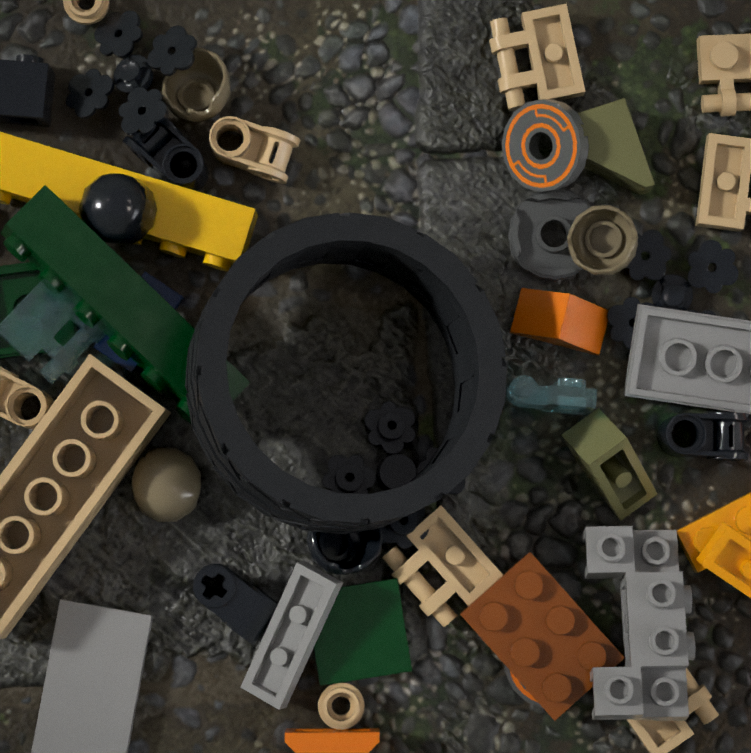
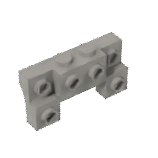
(652, 622)

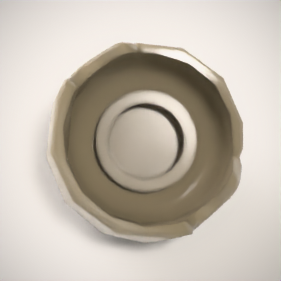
(200, 90)
(602, 240)
(166, 484)

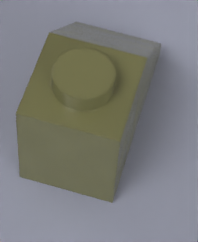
(615, 147)
(610, 463)

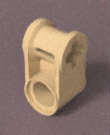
(257, 148)
(13, 394)

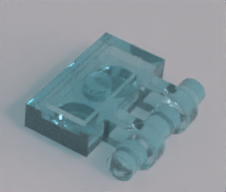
(35, 324)
(564, 396)

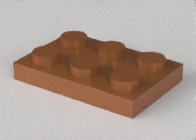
(541, 635)

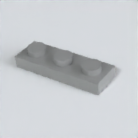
(291, 635)

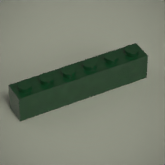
(107, 294)

